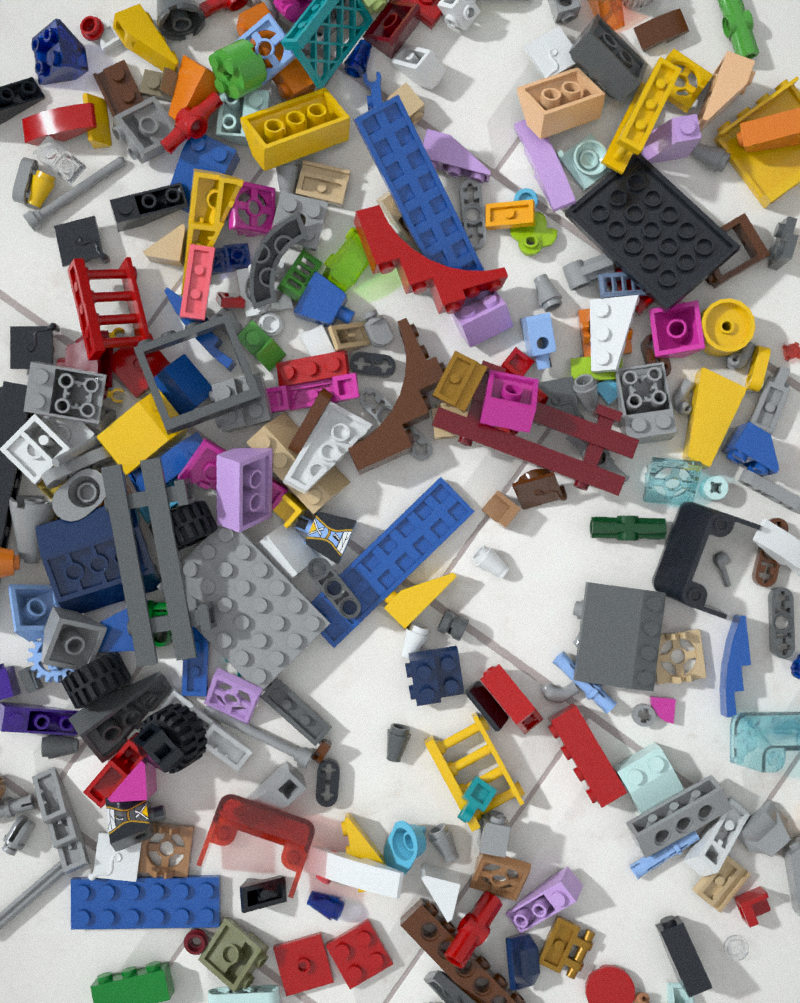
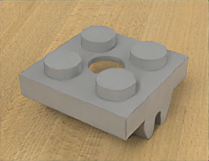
(314, 212)

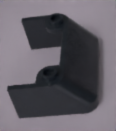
(683, 552)

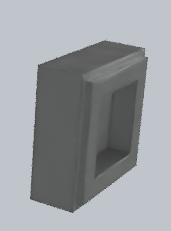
(30, 680)

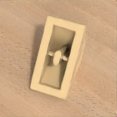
(170, 248)
(349, 336)

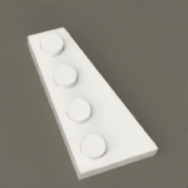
(326, 446)

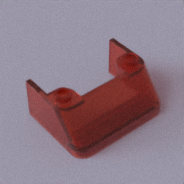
(264, 822)

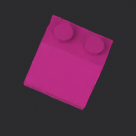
(510, 401)

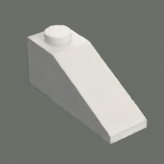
(716, 841)

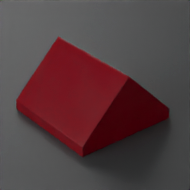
(393, 26)

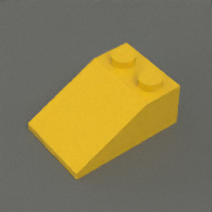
(139, 434)

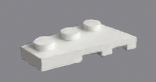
(609, 329)

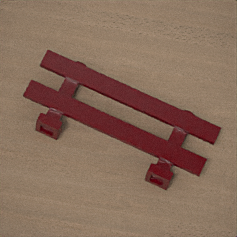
(584, 472)

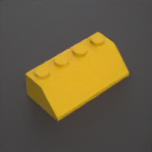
(295, 128)

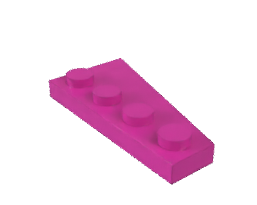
(203, 470)

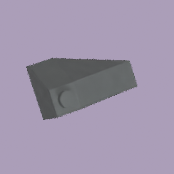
(112, 718)

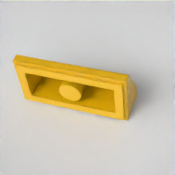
(100, 136)

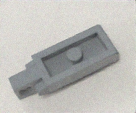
(771, 401)

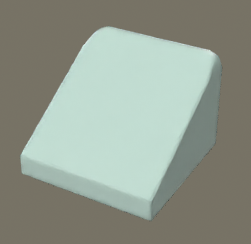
(676, 994)

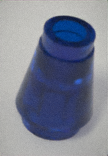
(358, 60)
(327, 905)

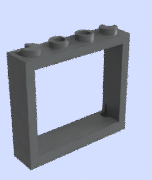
(214, 409)

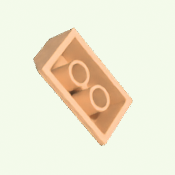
(560, 102)

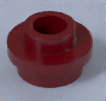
(193, 948)

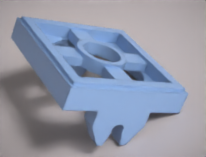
(269, 23)

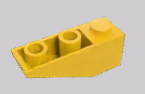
(141, 37)
(360, 843)

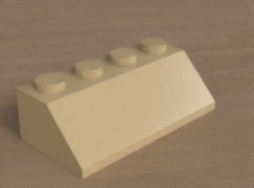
(278, 436)

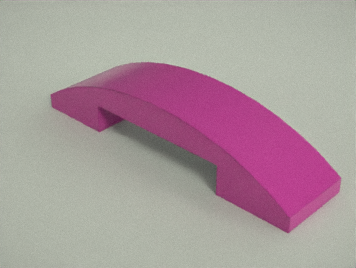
(303, 395)

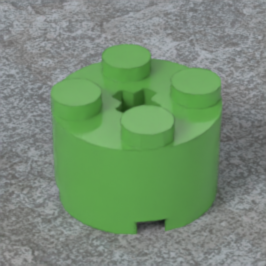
(237, 69)

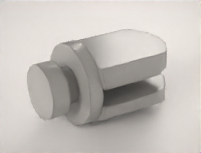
(377, 329)
(18, 835)

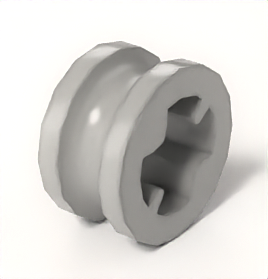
(637, 719)

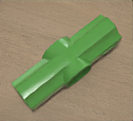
(738, 26)

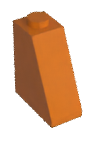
(192, 86)
(771, 131)

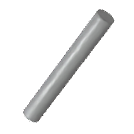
(75, 451)

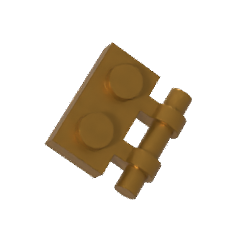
(559, 944)

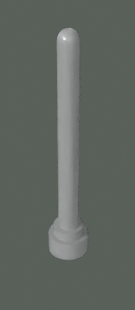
(36, 218)
(301, 755)

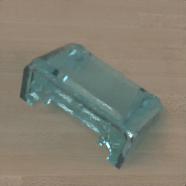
(763, 738)

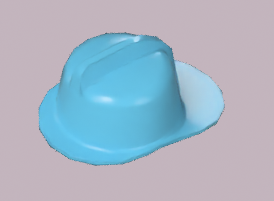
(404, 845)

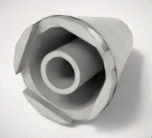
(26, 514)

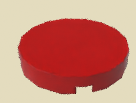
(609, 985)

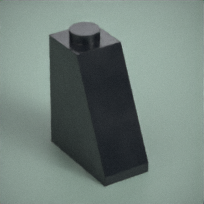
(683, 956)

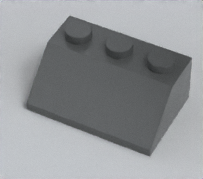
(608, 59)

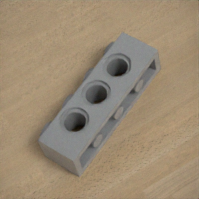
(678, 816)

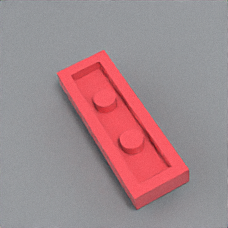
(197, 282)

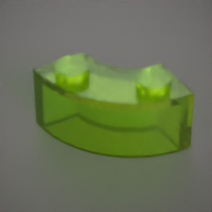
(348, 263)

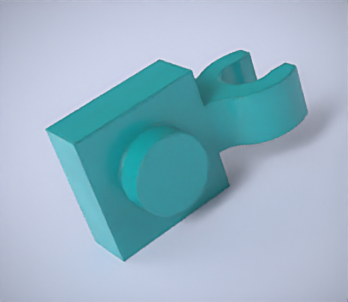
(478, 797)

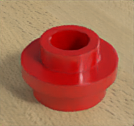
(91, 28)

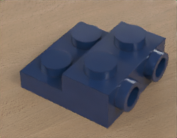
(434, 675)

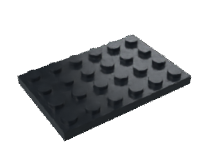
(652, 232)

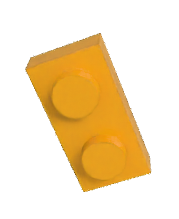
(510, 214)

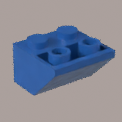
(752, 449)

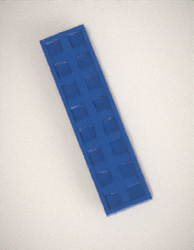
(415, 185)
(394, 556)

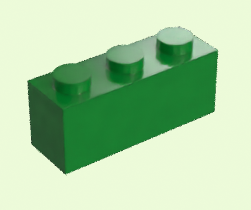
(134, 985)

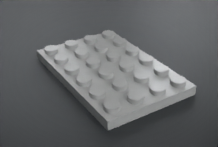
(256, 607)

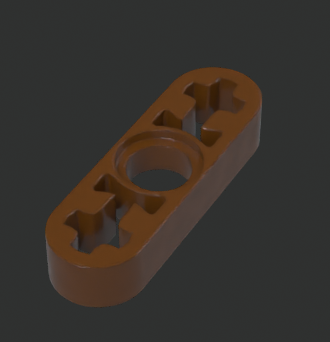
(310, 421)
(760, 557)

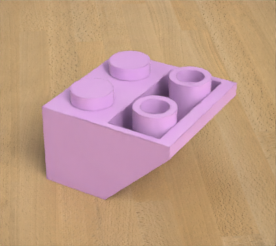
(482, 317)

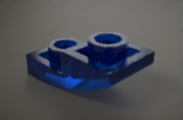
(231, 258)

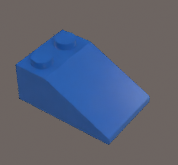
(203, 154)

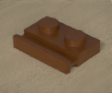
(118, 87)

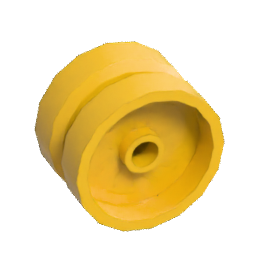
(728, 316)

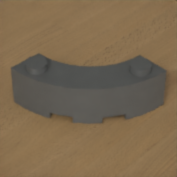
(268, 255)

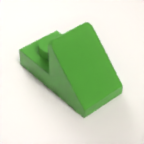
(261, 345)

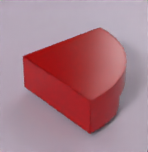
(229, 302)

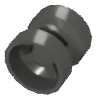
(453, 625)

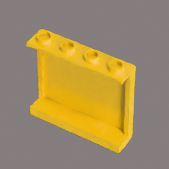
(771, 171)

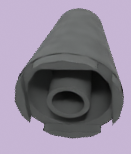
(179, 18)

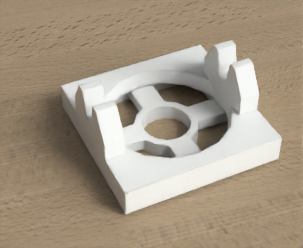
(284, 303)

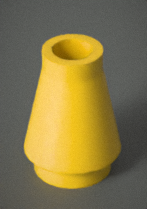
(40, 188)

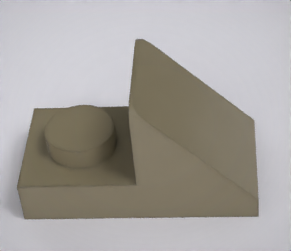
(159, 84)

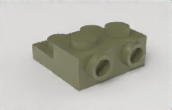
(234, 955)

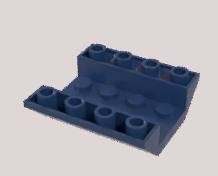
(84, 561)

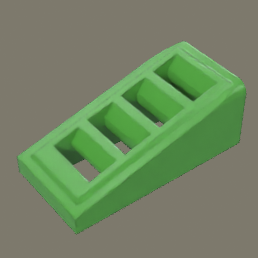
(287, 288)

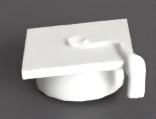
(551, 52)
(115, 865)

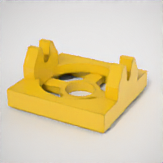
(702, 75)

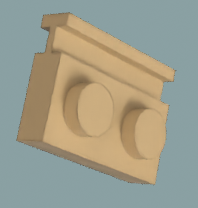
(323, 182)
(722, 886)

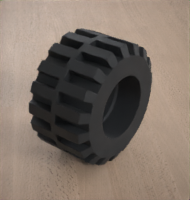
(191, 523)
(96, 679)
(183, 730)

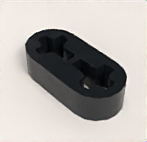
(372, 358)
(322, 782)

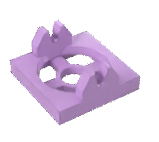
(227, 706)

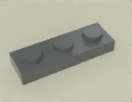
(296, 711)

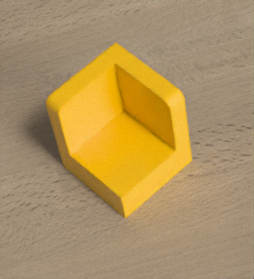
(290, 509)

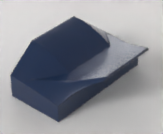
(522, 961)

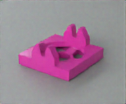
(252, 230)

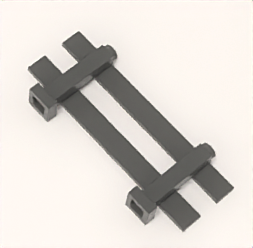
(179, 617)

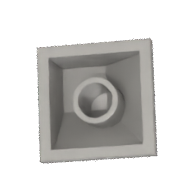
(71, 639)

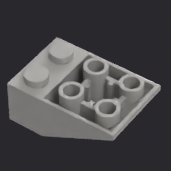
(65, 392)
(645, 403)

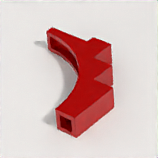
(417, 273)

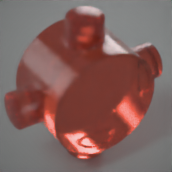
(791, 351)

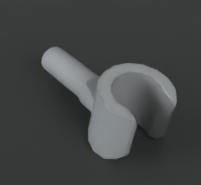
(721, 560)

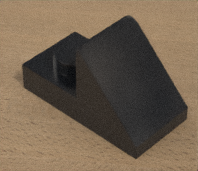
(262, 893)

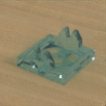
(657, 464)

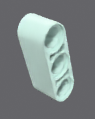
(253, 994)

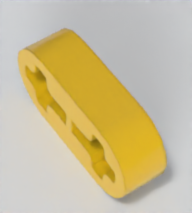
(757, 368)

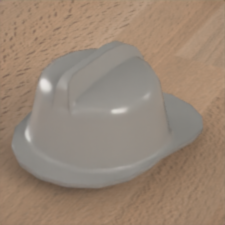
(79, 495)

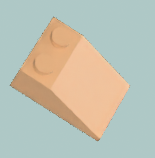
(727, 83)

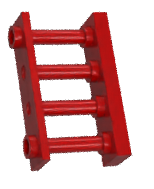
(91, 321)

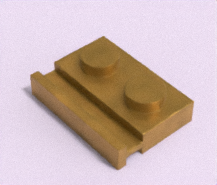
(459, 381)

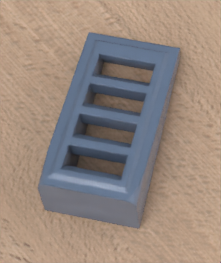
(613, 277)

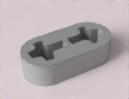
(23, 180)

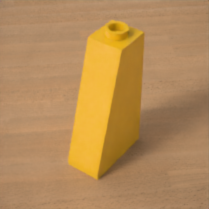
(713, 409)

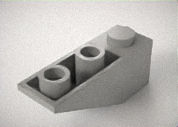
(280, 788)

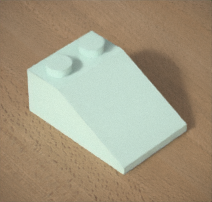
(648, 777)

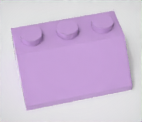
(244, 487)

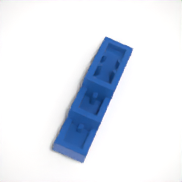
(209, 340)
(735, 655)

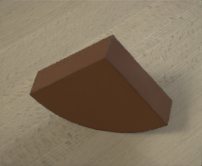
(321, 751)

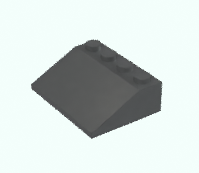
(619, 636)

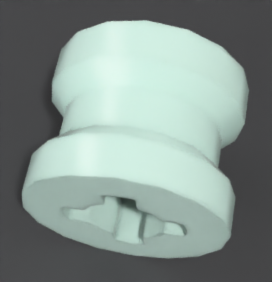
(709, 491)

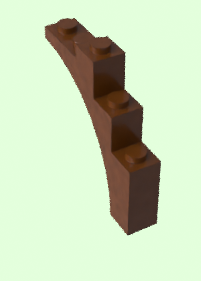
(390, 438)

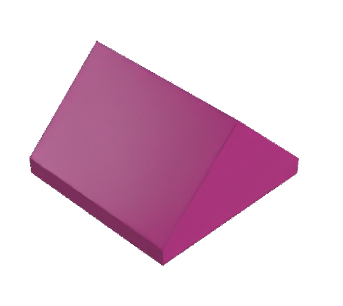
(677, 331)
(137, 785)

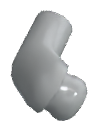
(741, 358)

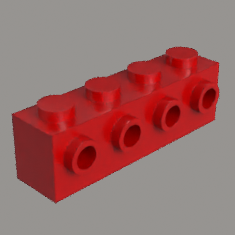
(587, 755)

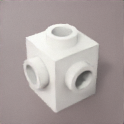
(459, 12)

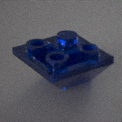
(58, 54)

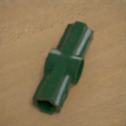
(628, 528)

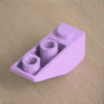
(453, 158)
(546, 900)

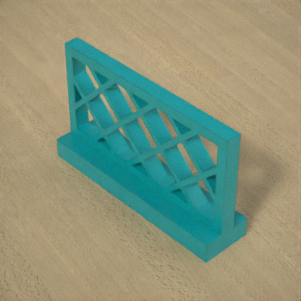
(305, 32)

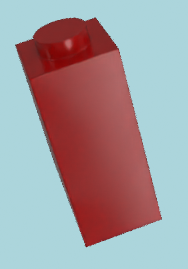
(511, 698)

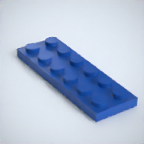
(146, 903)

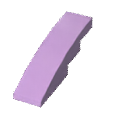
(546, 168)

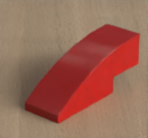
(59, 123)
(114, 773)

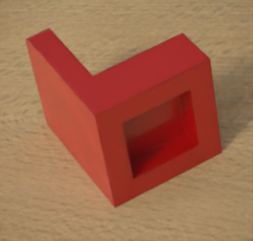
(752, 905)

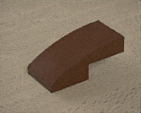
(661, 29)

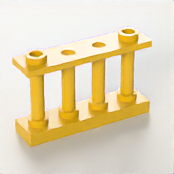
(641, 115)
(450, 769)

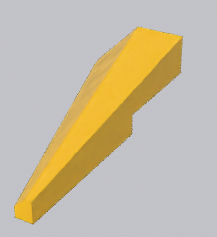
(209, 205)

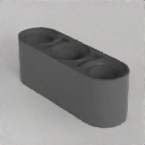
(323, 582)

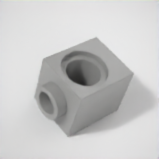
(564, 13)

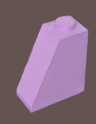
(672, 139)

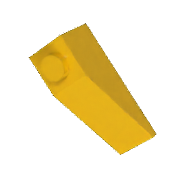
(413, 600)

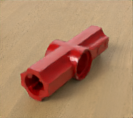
(473, 929)

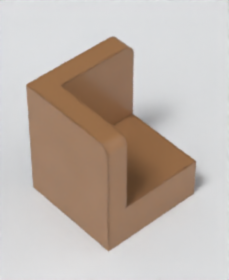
(501, 509)

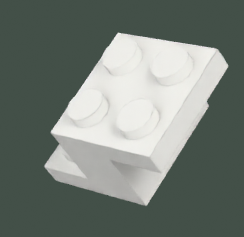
(43, 440)

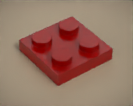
(359, 953)

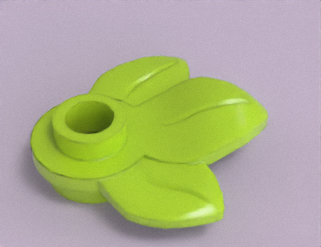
(538, 234)

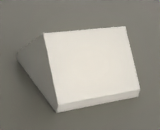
(287, 550)
(443, 887)

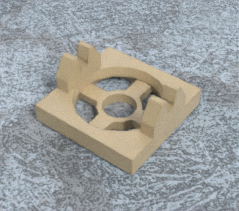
(698, 670)

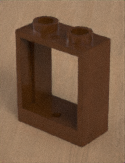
(751, 243)

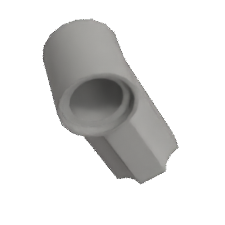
(581, 272)

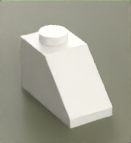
(419, 65)

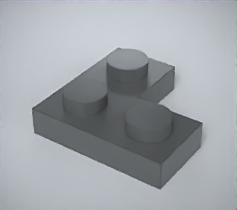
(784, 244)

